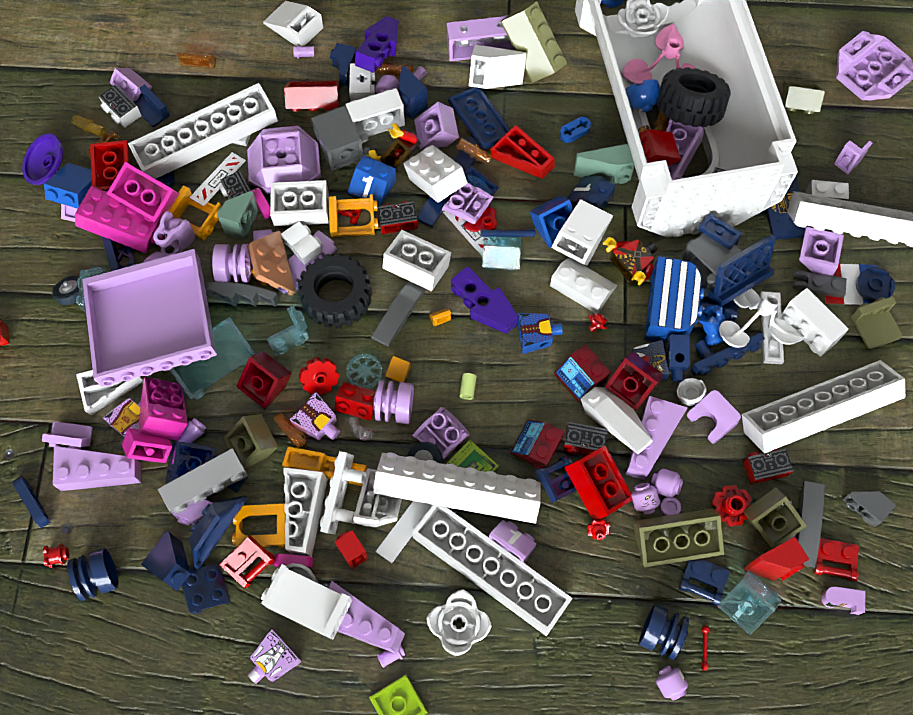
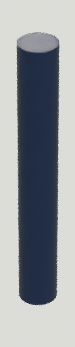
(507, 233)

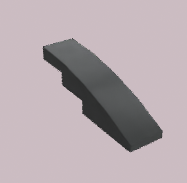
(233, 292)
(398, 313)
(811, 513)

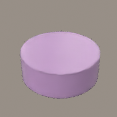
(670, 506)

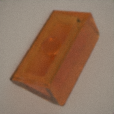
(197, 60)

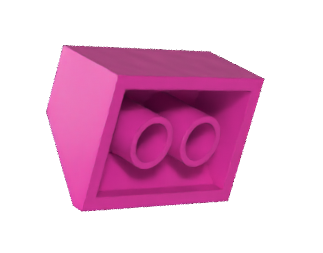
(142, 192)

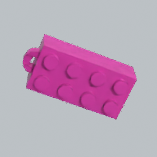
(115, 221)

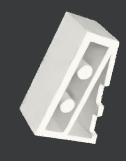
(98, 397)

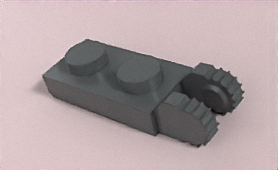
(820, 284)

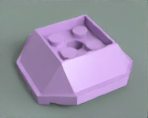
(873, 67)
(300, 159)

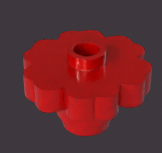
(318, 376)
(722, 505)

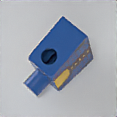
(536, 331)

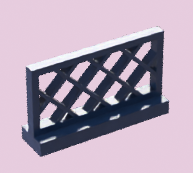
(744, 275)

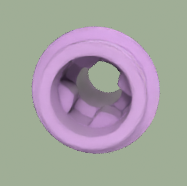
(192, 431)

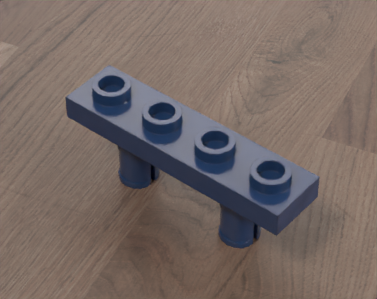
(720, 359)

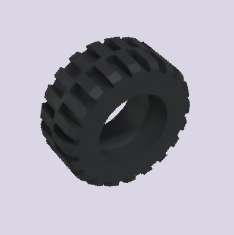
(693, 97)
(331, 269)

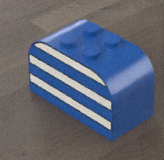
(673, 299)

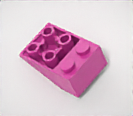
(162, 409)

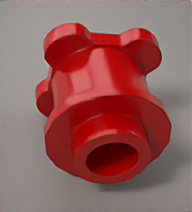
(55, 555)

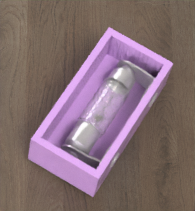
(464, 35)

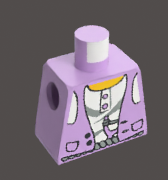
(272, 659)

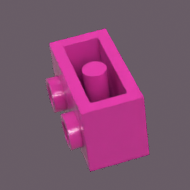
(146, 447)

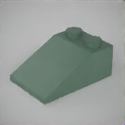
(610, 163)

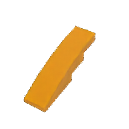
(315, 461)

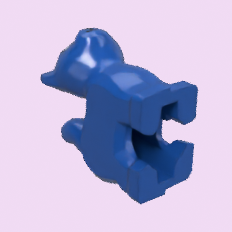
(712, 323)

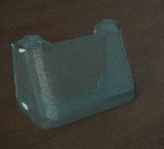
(231, 352)

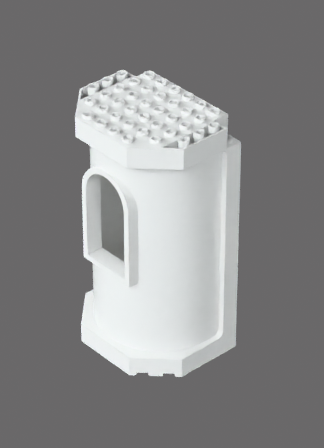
(748, 142)

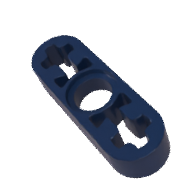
(31, 502)

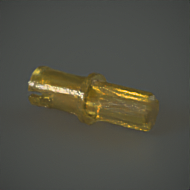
(88, 125)

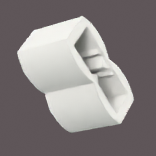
(301, 242)

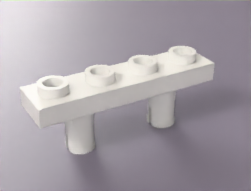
(338, 484)

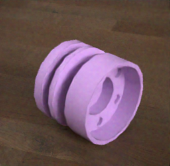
(228, 263)
(394, 401)

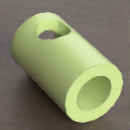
(468, 386)

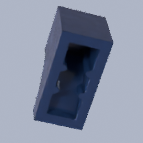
(341, 58)

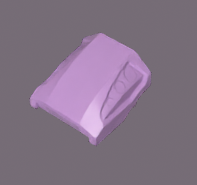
(468, 203)
(443, 431)

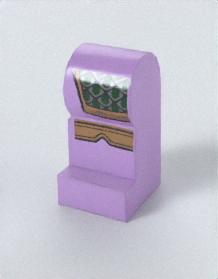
(846, 598)

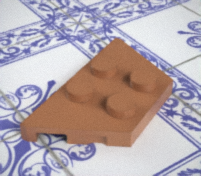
(271, 262)

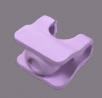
(177, 234)
(718, 409)

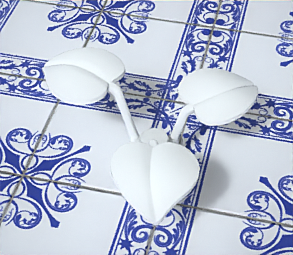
(780, 329)

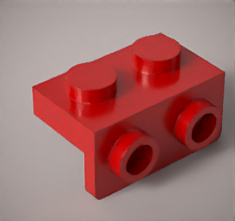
(355, 401)

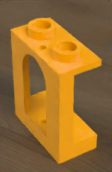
(183, 201)
(352, 204)
(259, 510)

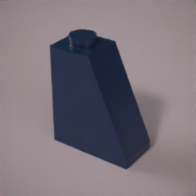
(168, 561)

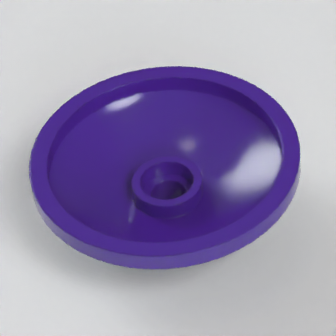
(42, 159)

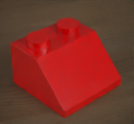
(659, 146)

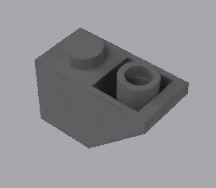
(870, 505)

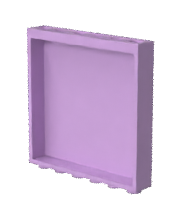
(148, 318)

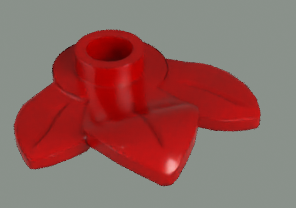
(485, 222)

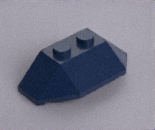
(212, 527)

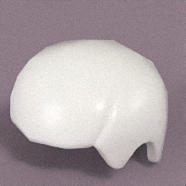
(691, 391)

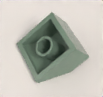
(238, 215)

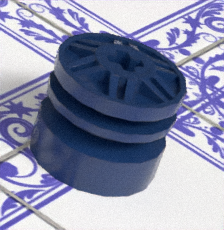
(89, 574)
(664, 631)

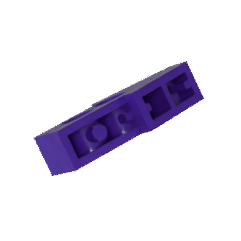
(378, 44)
(497, 311)

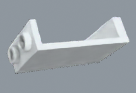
(306, 602)

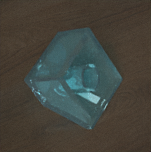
(502, 253)
(749, 602)

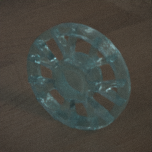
(364, 370)

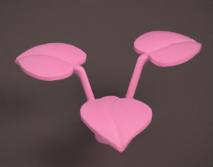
(667, 40)

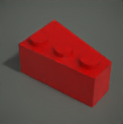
(523, 153)

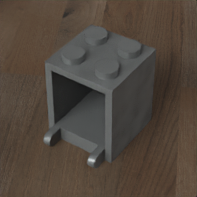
(339, 138)
(707, 256)

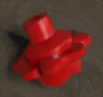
(597, 321)
(598, 529)

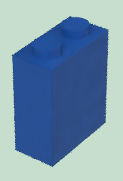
(69, 185)

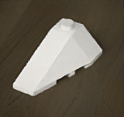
(616, 417)

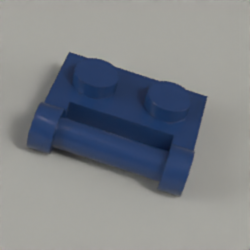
(559, 486)
(707, 574)

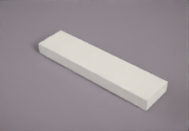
(771, 348)

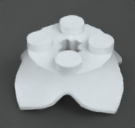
(642, 17)
(459, 606)

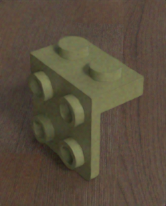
(876, 322)

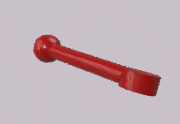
(705, 629)

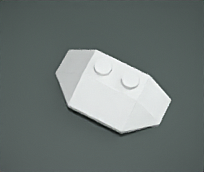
(375, 508)

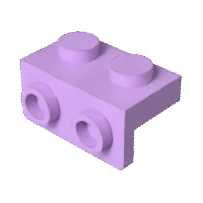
(68, 434)

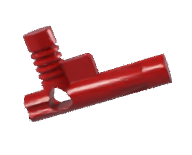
(350, 213)

